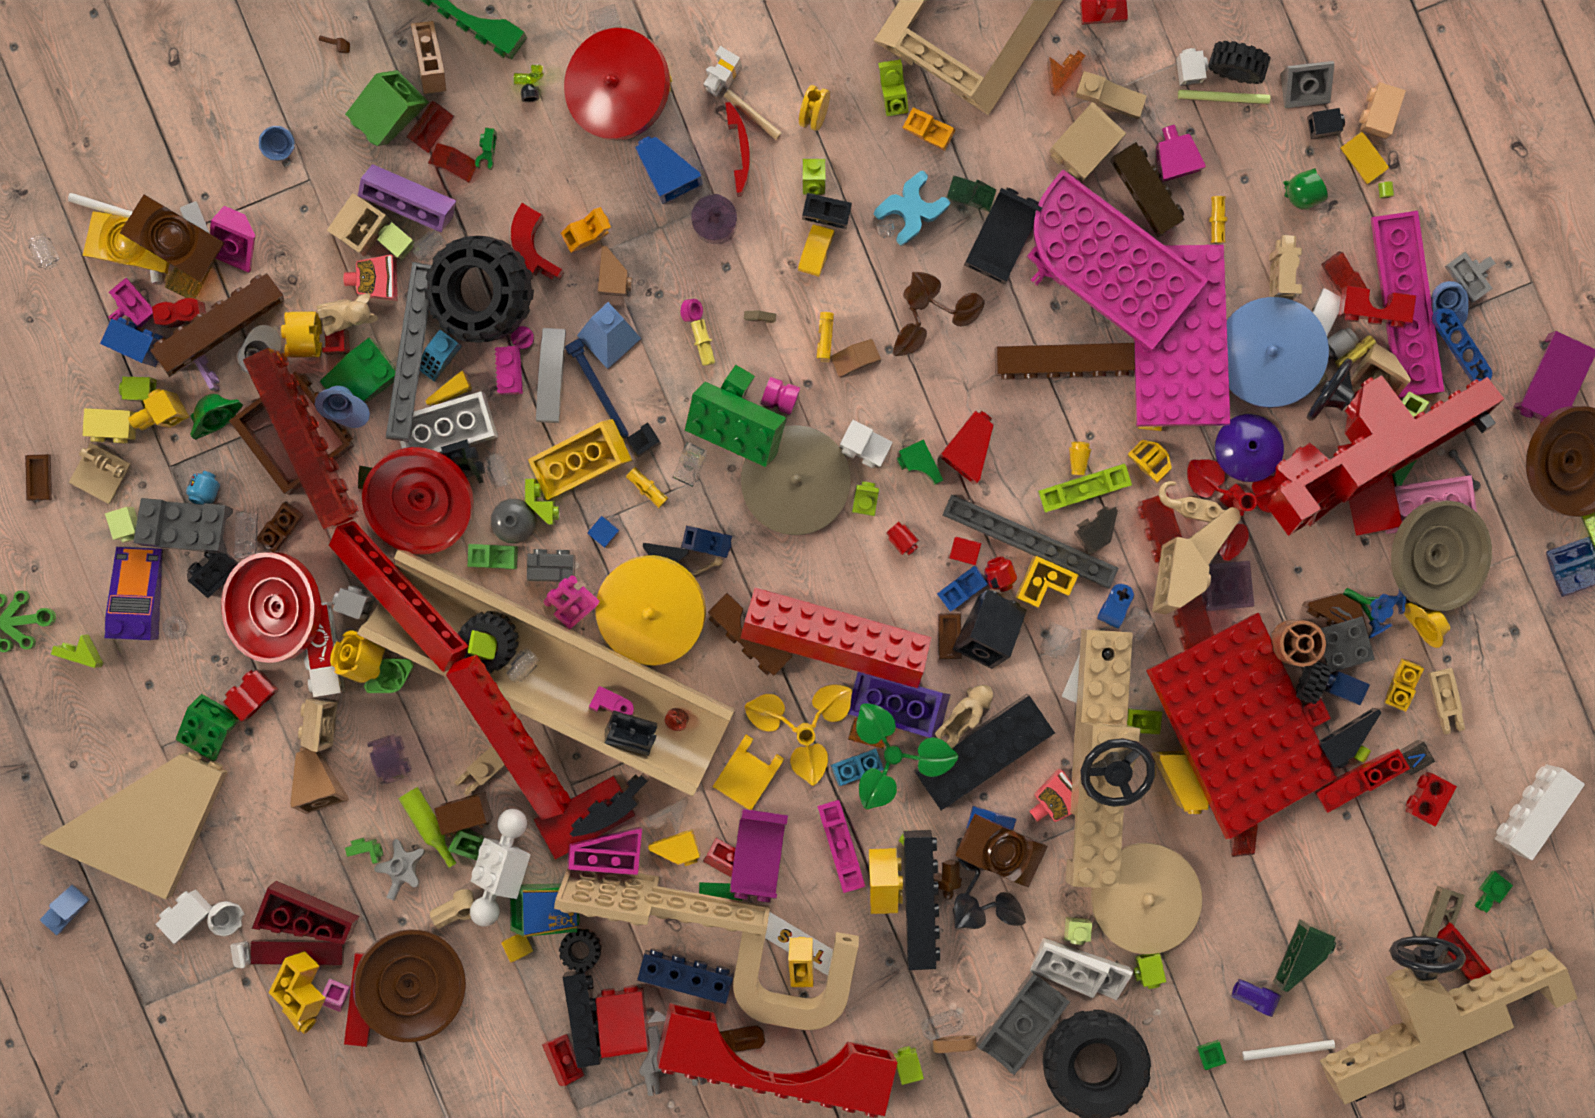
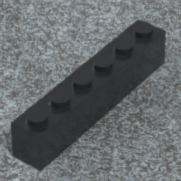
(919, 899)

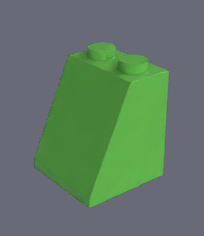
(386, 107)

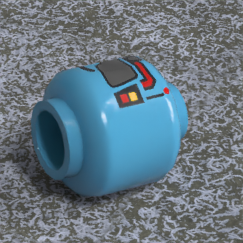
(202, 488)

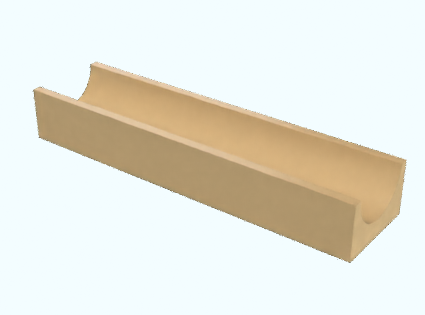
(567, 677)

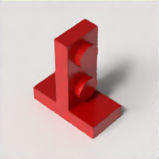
(1103, 11)

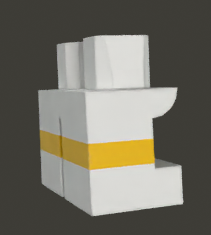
(723, 73)

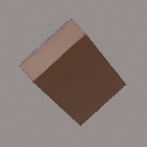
(38, 477)
(948, 631)

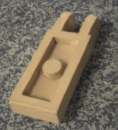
(1446, 698)
(481, 769)

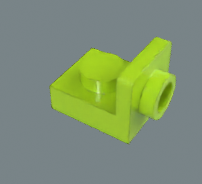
(865, 499)

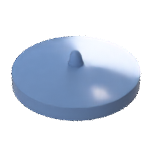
(1275, 352)

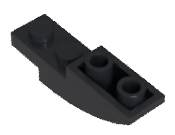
(604, 814)

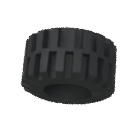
(500, 630)

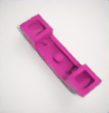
(841, 846)

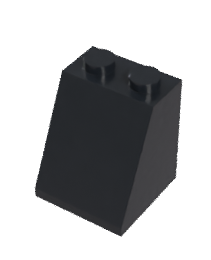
(990, 629)

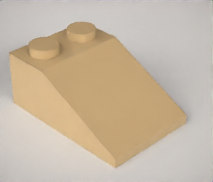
(318, 724)

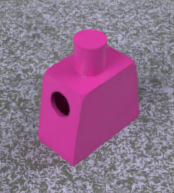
(1177, 155)

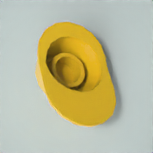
(1429, 623)

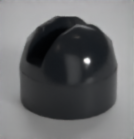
(529, 93)

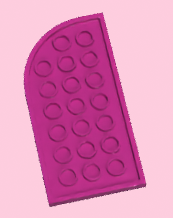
(1112, 261)

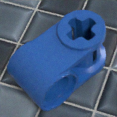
(1113, 609)

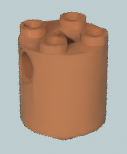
(1298, 642)

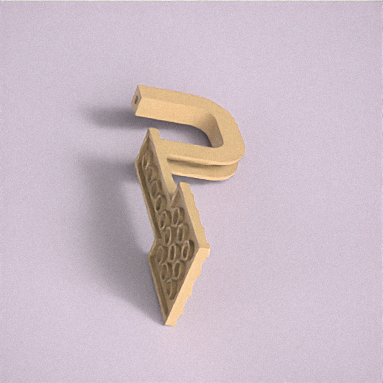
(638, 896)

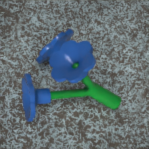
(1381, 608)

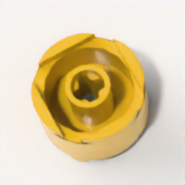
(302, 334)
(357, 657)

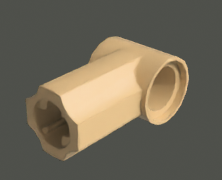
(454, 909)

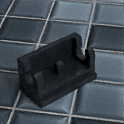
(630, 733)

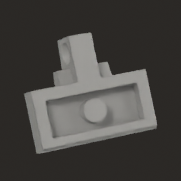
(1471, 275)

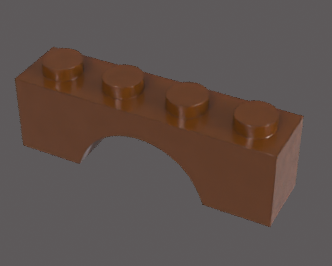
(728, 614)

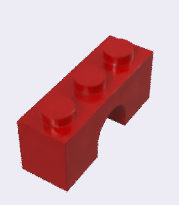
(1357, 305)

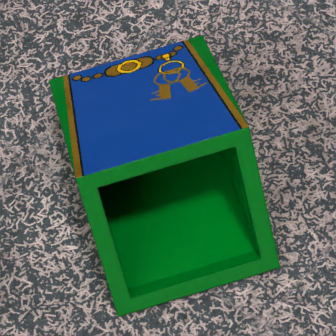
(535, 913)

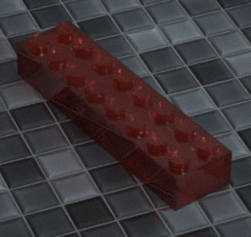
(300, 438)

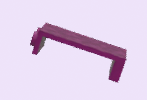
(1557, 376)
(757, 855)

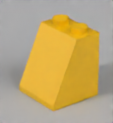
(1181, 781)

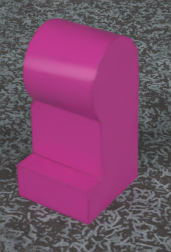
(610, 702)

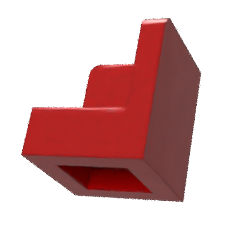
(337, 343)
(965, 551)

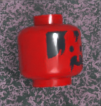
(1000, 574)

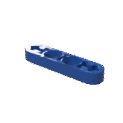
(1459, 348)

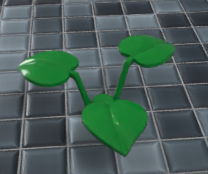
(877, 788)

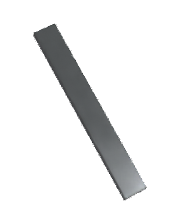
(409, 356)
(1030, 541)

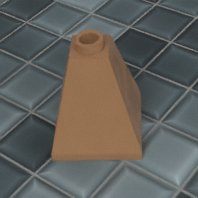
(314, 783)

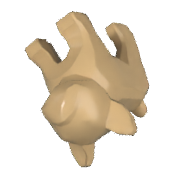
(345, 313)
(966, 714)

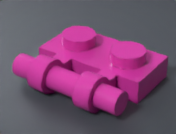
(574, 608)

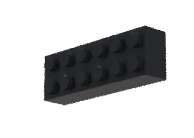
(989, 750)

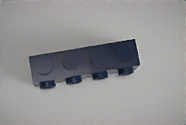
(685, 976)

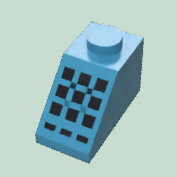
(438, 355)

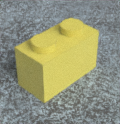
(108, 424)

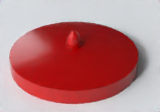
(617, 84)
(417, 500)
(271, 607)

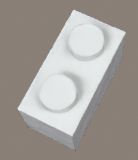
(184, 916)

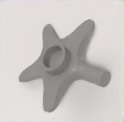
(400, 868)

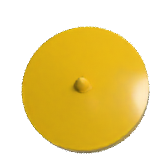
(650, 610)

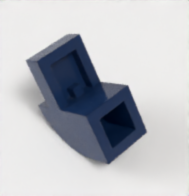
(706, 541)

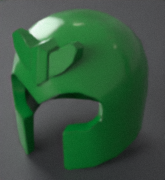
(1306, 190)

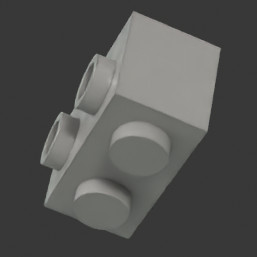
(353, 602)

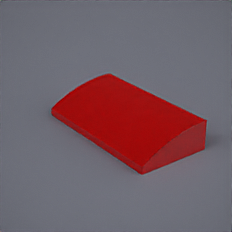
(1375, 507)

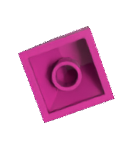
(237, 235)

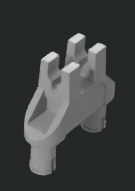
(649, 1067)

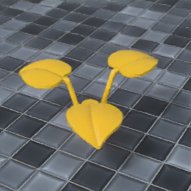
(809, 761)

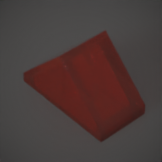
(453, 162)
(1244, 843)

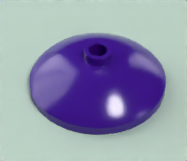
(1234, 452)

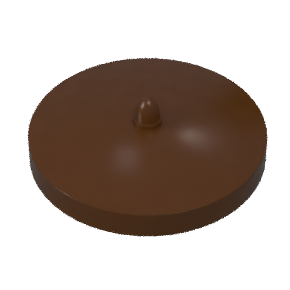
(1563, 461)
(409, 985)

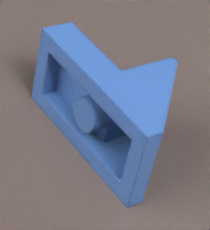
(64, 909)

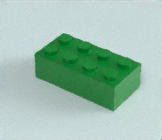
(735, 424)

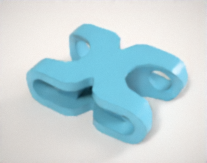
(911, 208)

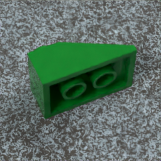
(363, 371)

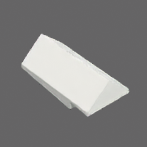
(1080, 970)

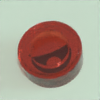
(676, 719)

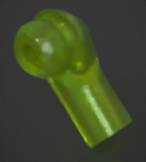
(531, 78)

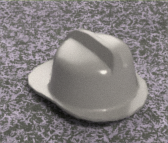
(258, 340)

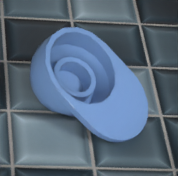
(1451, 296)

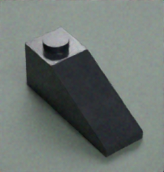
(1347, 740)

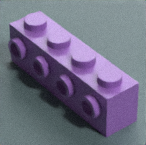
(406, 198)

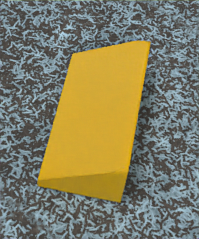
(1364, 157)

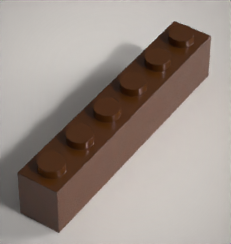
(217, 324)
(1064, 359)

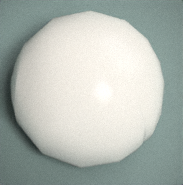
(225, 918)

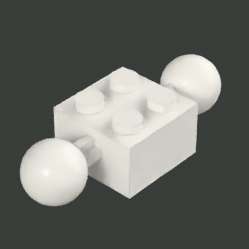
(499, 868)

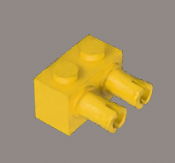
(160, 408)

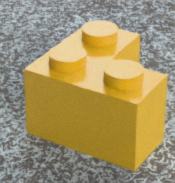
(1043, 575)
(884, 881)
(294, 988)

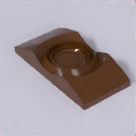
(172, 238)
(1001, 850)

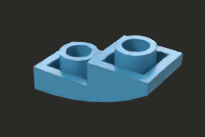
(855, 766)

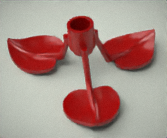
(1206, 476)

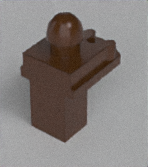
(949, 878)

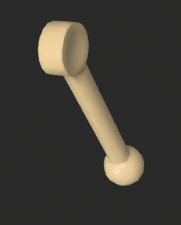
(717, 562)

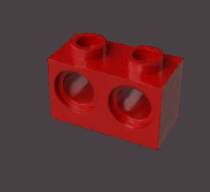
(1436, 802)

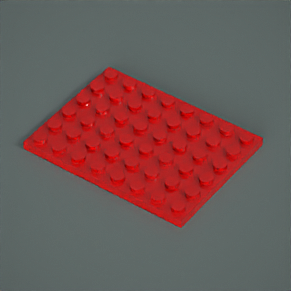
(1241, 725)

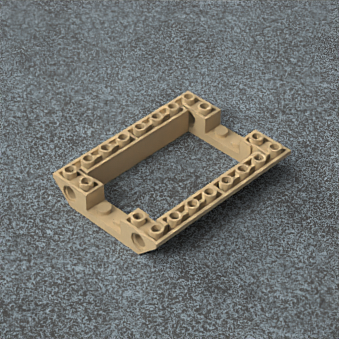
(964, 82)

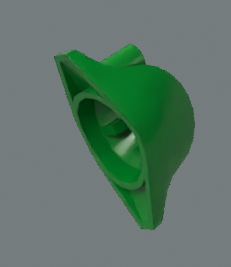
(212, 414)

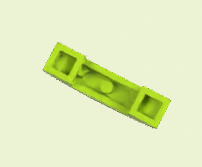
(1084, 487)

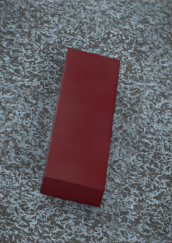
(275, 951)

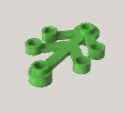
(8, 622)

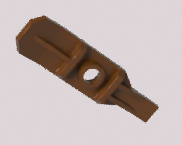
(744, 1038)

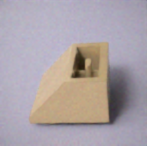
(358, 224)

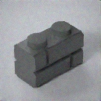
(550, 566)

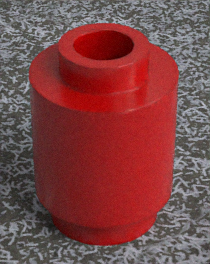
(902, 539)

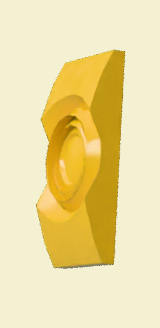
(107, 244)

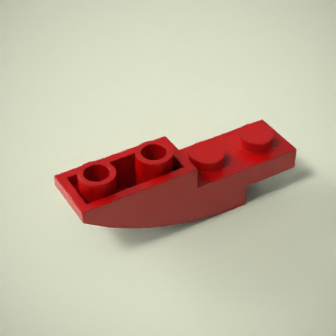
(1362, 779)

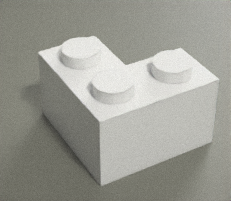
(866, 444)

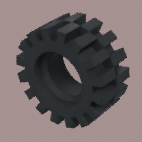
(1313, 682)
(575, 963)

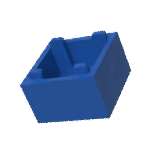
(131, 341)

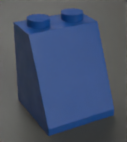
(667, 170)

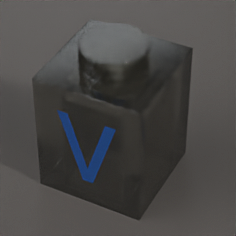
(1417, 756)

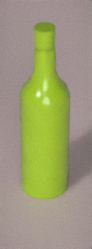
(426, 823)

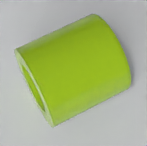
(1386, 190)
(1362, 754)

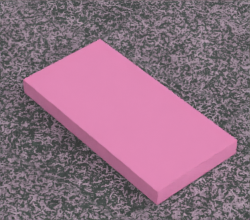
(1451, 489)

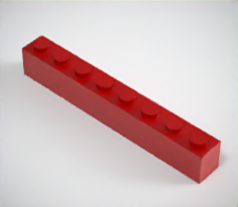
(398, 595)
(508, 737)

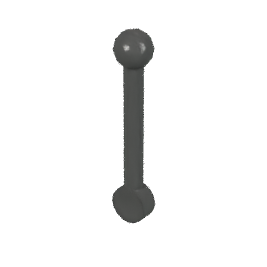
(1454, 454)

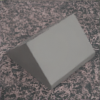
(1307, 84)

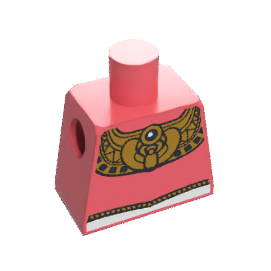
(375, 277)
(1053, 798)

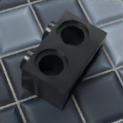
(826, 211)

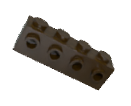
(1147, 189)

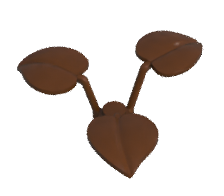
(918, 295)

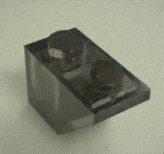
(1097, 532)

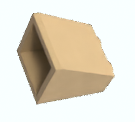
(1087, 142)

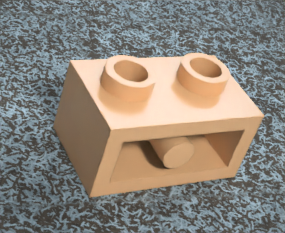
(1382, 110)

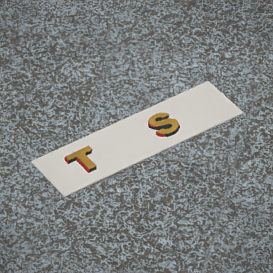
(780, 932)

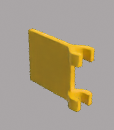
(746, 775)

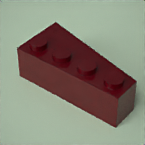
(302, 914)

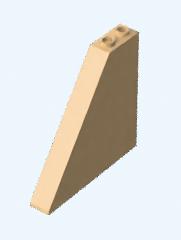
(146, 827)

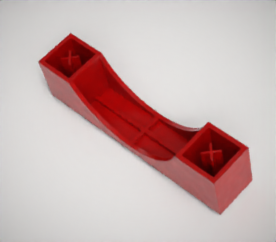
(852, 1079)

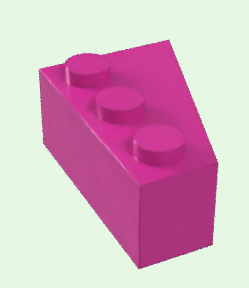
(607, 853)

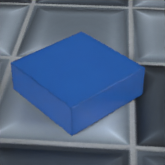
(603, 531)

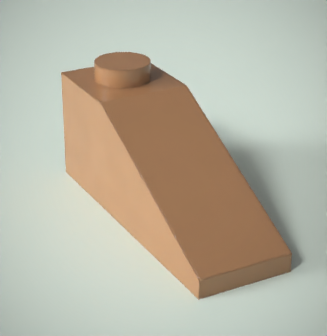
(428, 57)

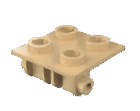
(99, 472)

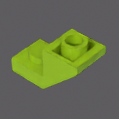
(893, 87)
(545, 509)

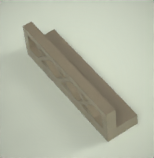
(1438, 911)

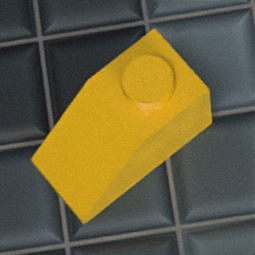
(678, 848)
(801, 962)

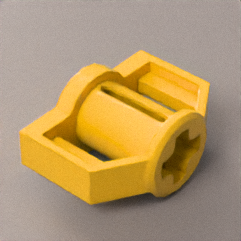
(1151, 459)

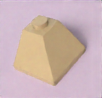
(1377, 363)

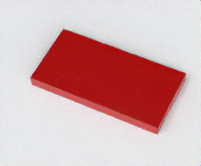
(557, 829)

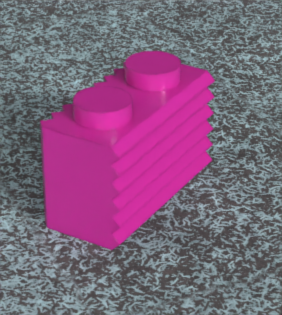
(508, 370)

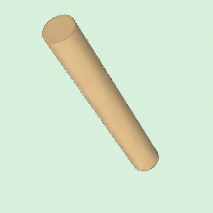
(752, 114)

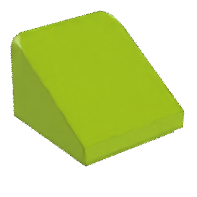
(482, 645)

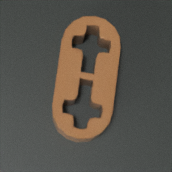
(954, 1044)

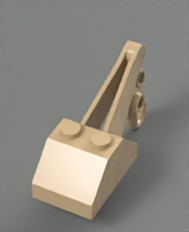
(1185, 562)

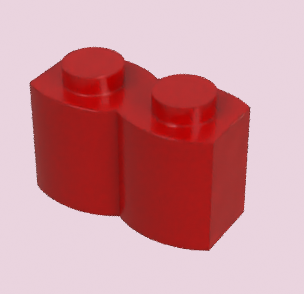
(176, 314)
(250, 694)

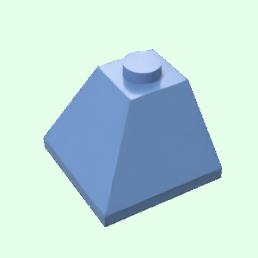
(608, 335)

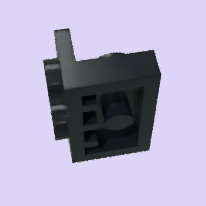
(466, 458)
(210, 572)

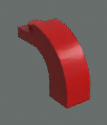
(522, 237)

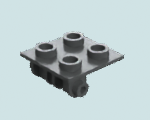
(1347, 644)

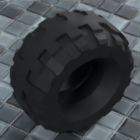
(510, 285)
(1116, 1092)

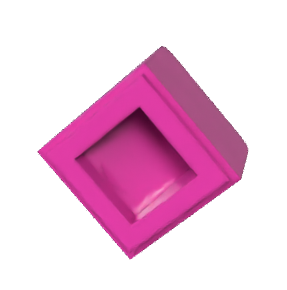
(335, 995)

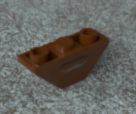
(1334, 608)

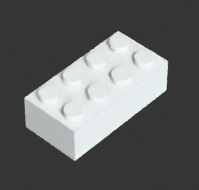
(452, 422)
(1539, 811)

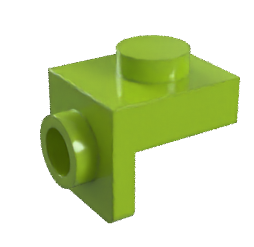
(814, 176)

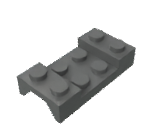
(181, 525)
(1023, 1023)

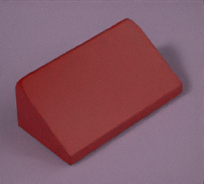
(720, 857)
(562, 1060)

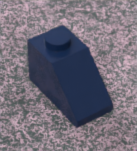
(1346, 688)

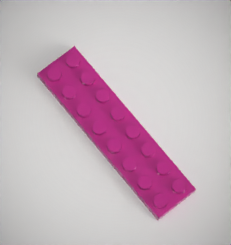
(1404, 271)

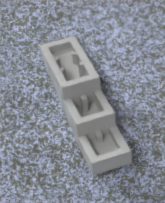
(550, 375)

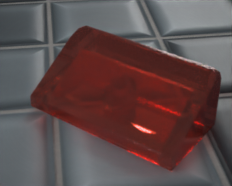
(430, 126)

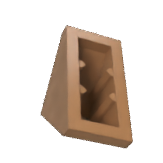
(855, 357)

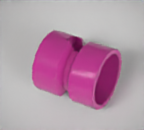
(779, 395)

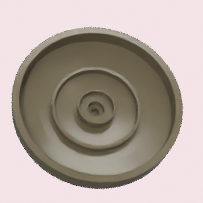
(800, 486)
(1441, 555)

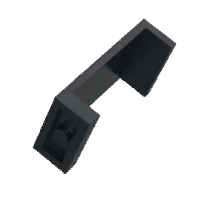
(1003, 235)

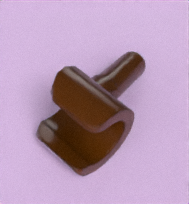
(342, 45)

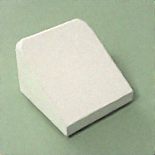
(240, 954)

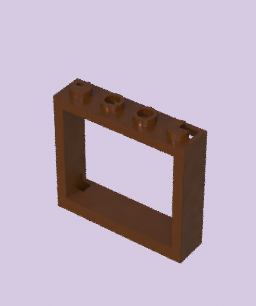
(261, 452)

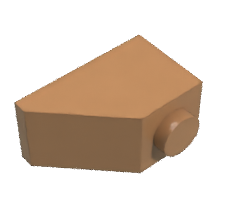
(613, 276)

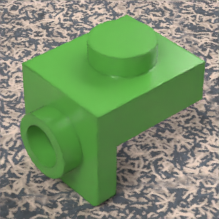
(360, 846)

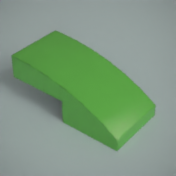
(492, 556)

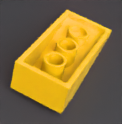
(580, 459)

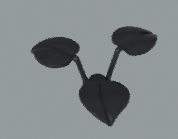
(969, 913)

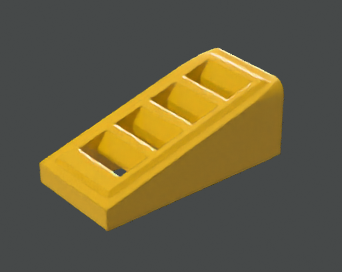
(456, 386)

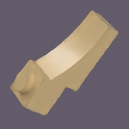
(1110, 95)

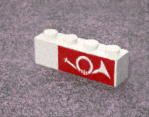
(322, 675)

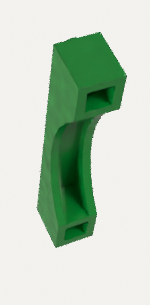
(498, 33)

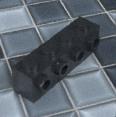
(582, 1017)

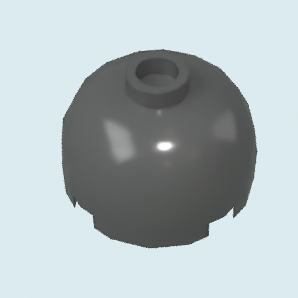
(513, 521)

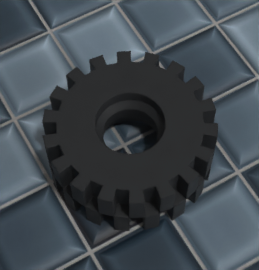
(1239, 62)

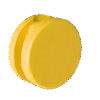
(814, 107)

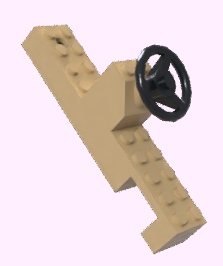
(1103, 759)
(1440, 1021)

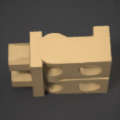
(1284, 267)

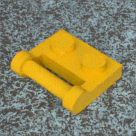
(825, 329)

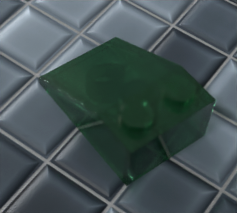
(1304, 954)

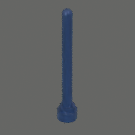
(576, 350)

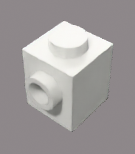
(1191, 67)

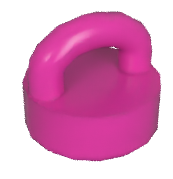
(691, 310)
(522, 337)

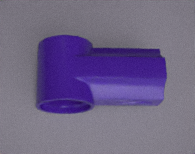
(1260, 999)

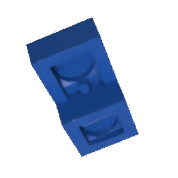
(962, 588)

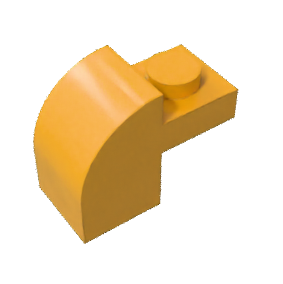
(587, 230)

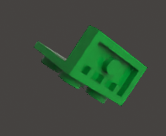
(206, 726)

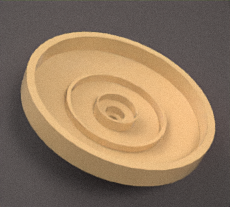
(1154, 902)

